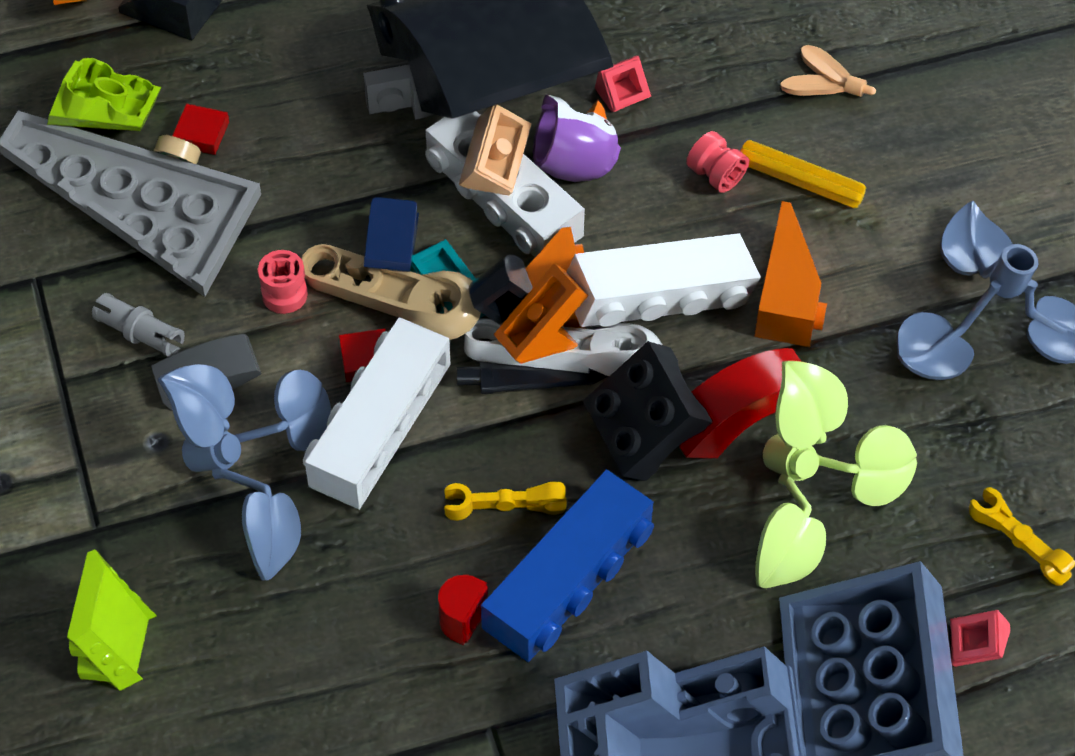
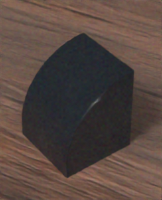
(500, 289)

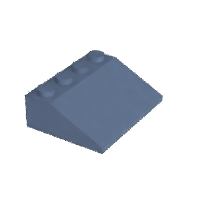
(873, 666)

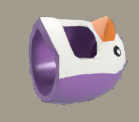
(574, 143)

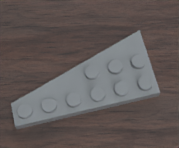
(156, 203)

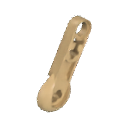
(396, 292)

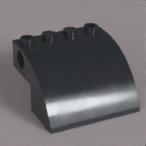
(488, 50)

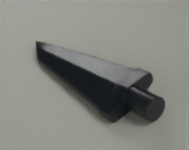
(505, 378)

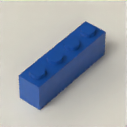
(568, 566)

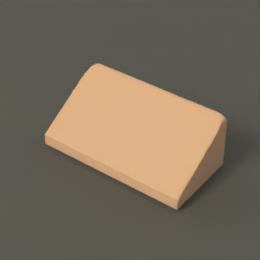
(495, 151)

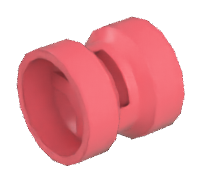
(721, 164)
(282, 281)

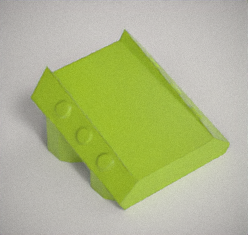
(102, 99)
(107, 626)

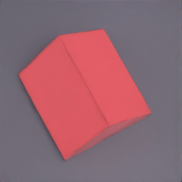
(622, 84)

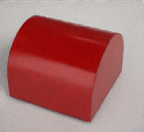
(461, 606)

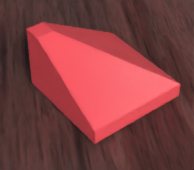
(978, 637)

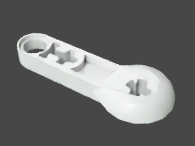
(597, 349)

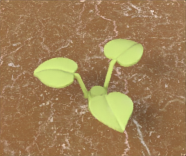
(806, 408)

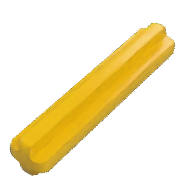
(804, 174)

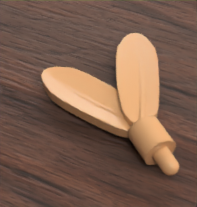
(830, 77)

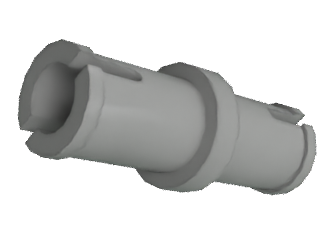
(138, 324)

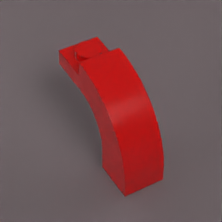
(737, 400)

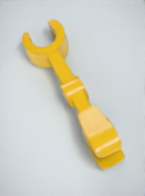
(544, 498)
(1053, 563)

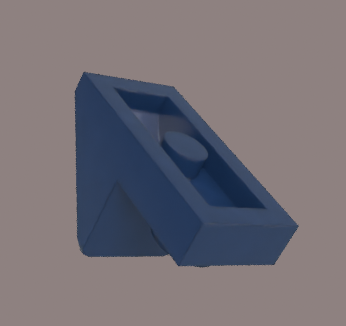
(391, 234)

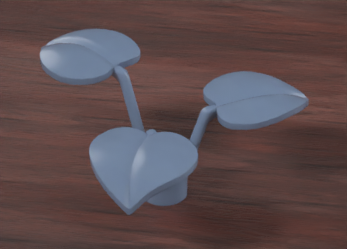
(971, 246)
(202, 402)

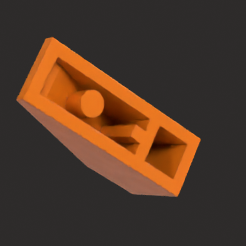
(791, 287)

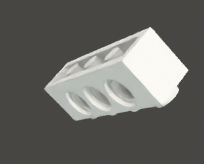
(534, 208)

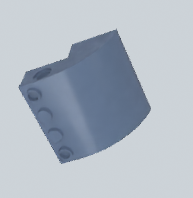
(709, 710)

